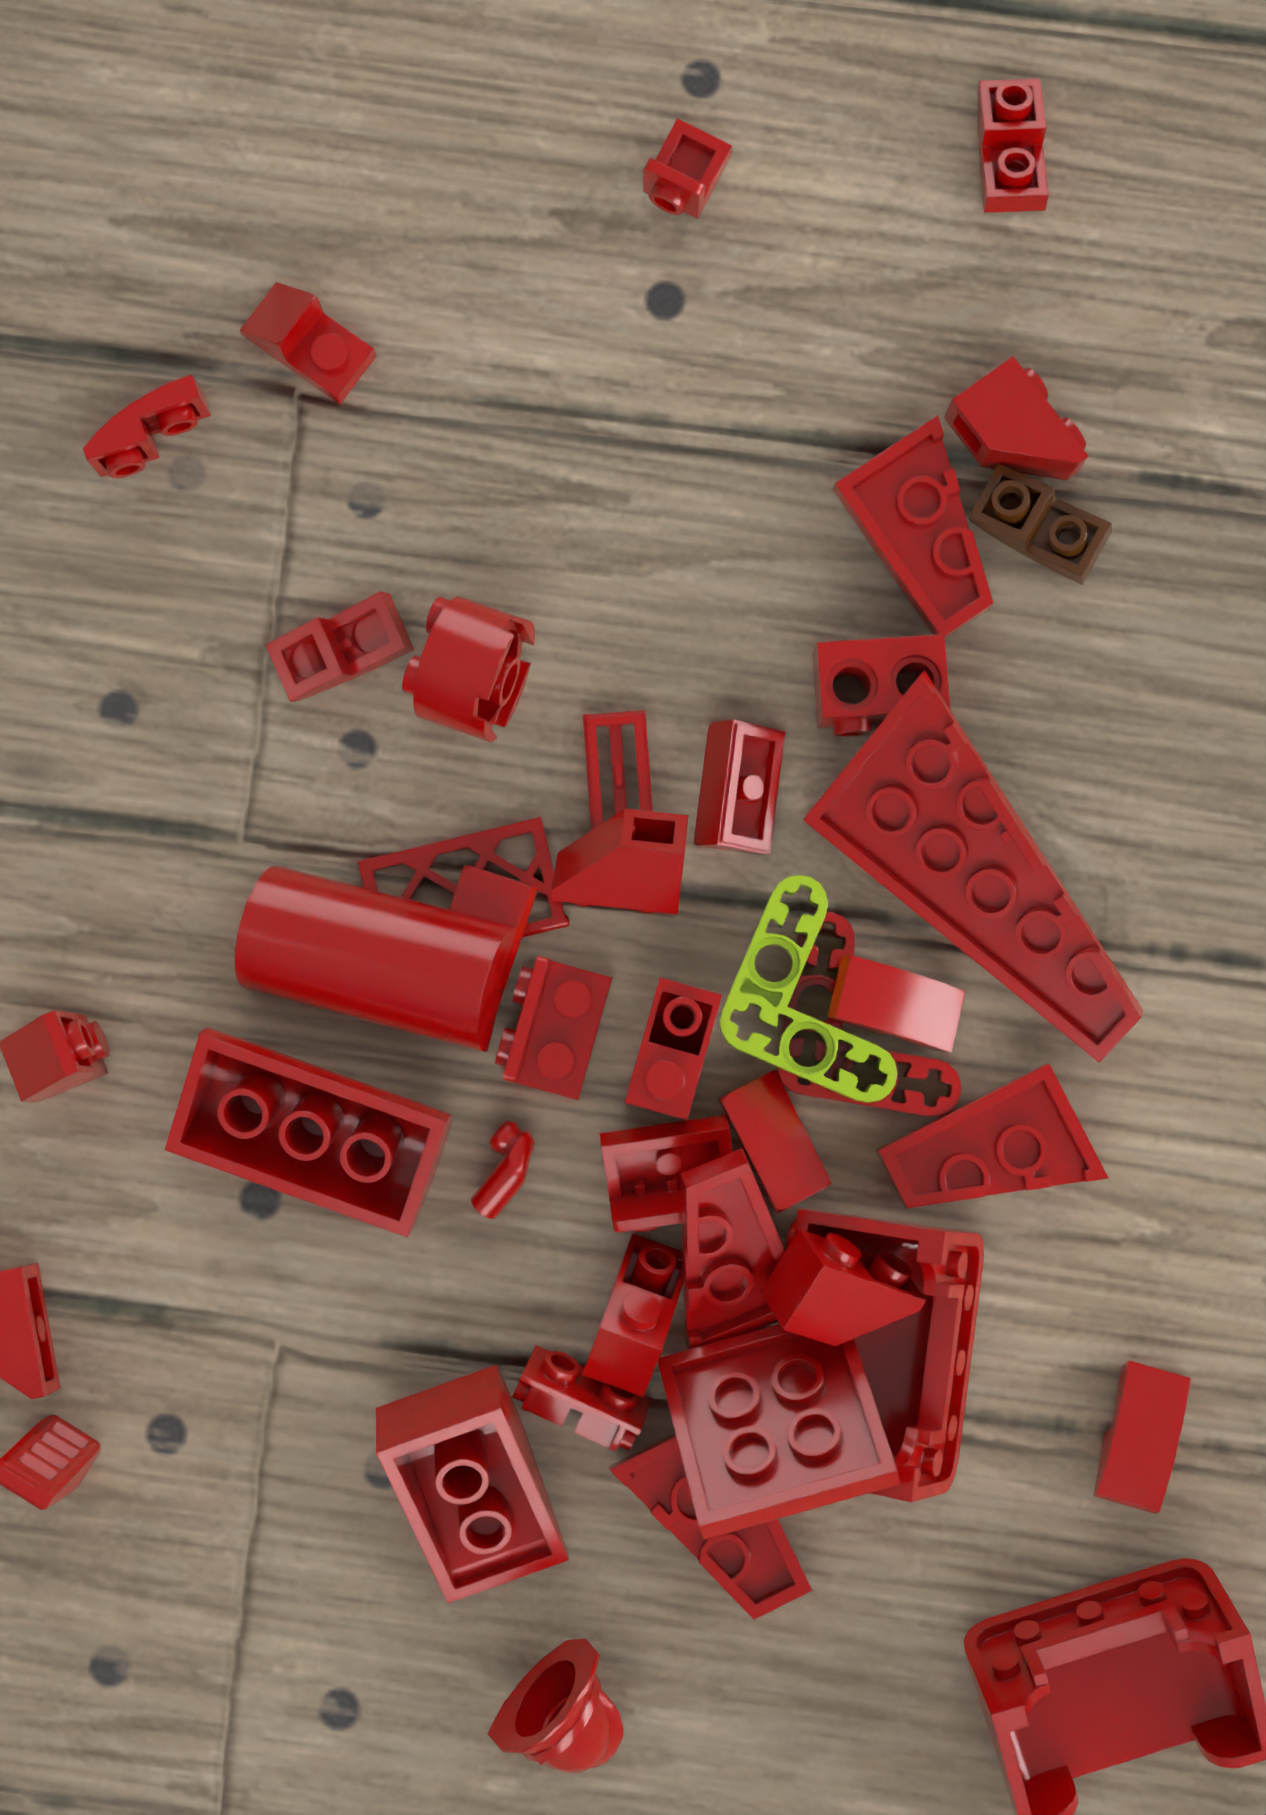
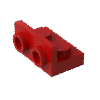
(554, 1027)

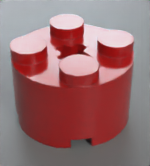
(469, 667)

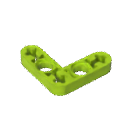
(774, 998)

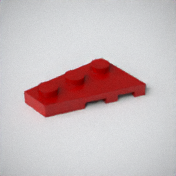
(750, 1563)

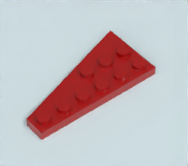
(950, 846)

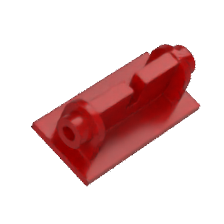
(555, 1384)

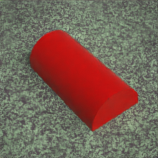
(374, 956)
(308, 1132)

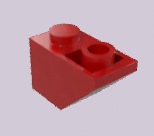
(1013, 424)
(625, 863)
(673, 1048)
(55, 1054)
(837, 1291)
(637, 1316)

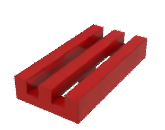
(614, 721)

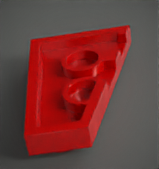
(917, 526)
(994, 1145)
(726, 1251)

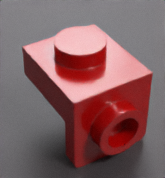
(685, 170)

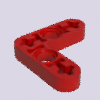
(917, 1066)

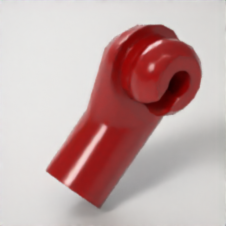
(509, 1173)

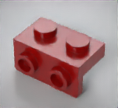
(647, 1165)

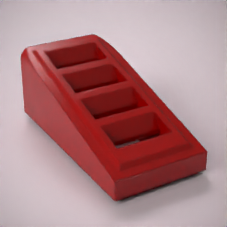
(48, 1462)

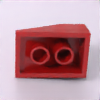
(469, 1483)

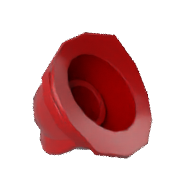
(560, 1713)

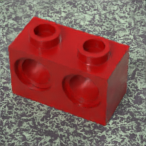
(876, 666)

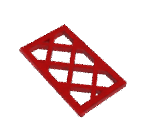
(484, 844)

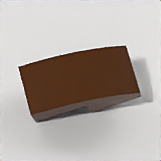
(1039, 525)

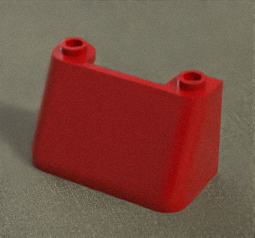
(923, 1360)
(1116, 1680)

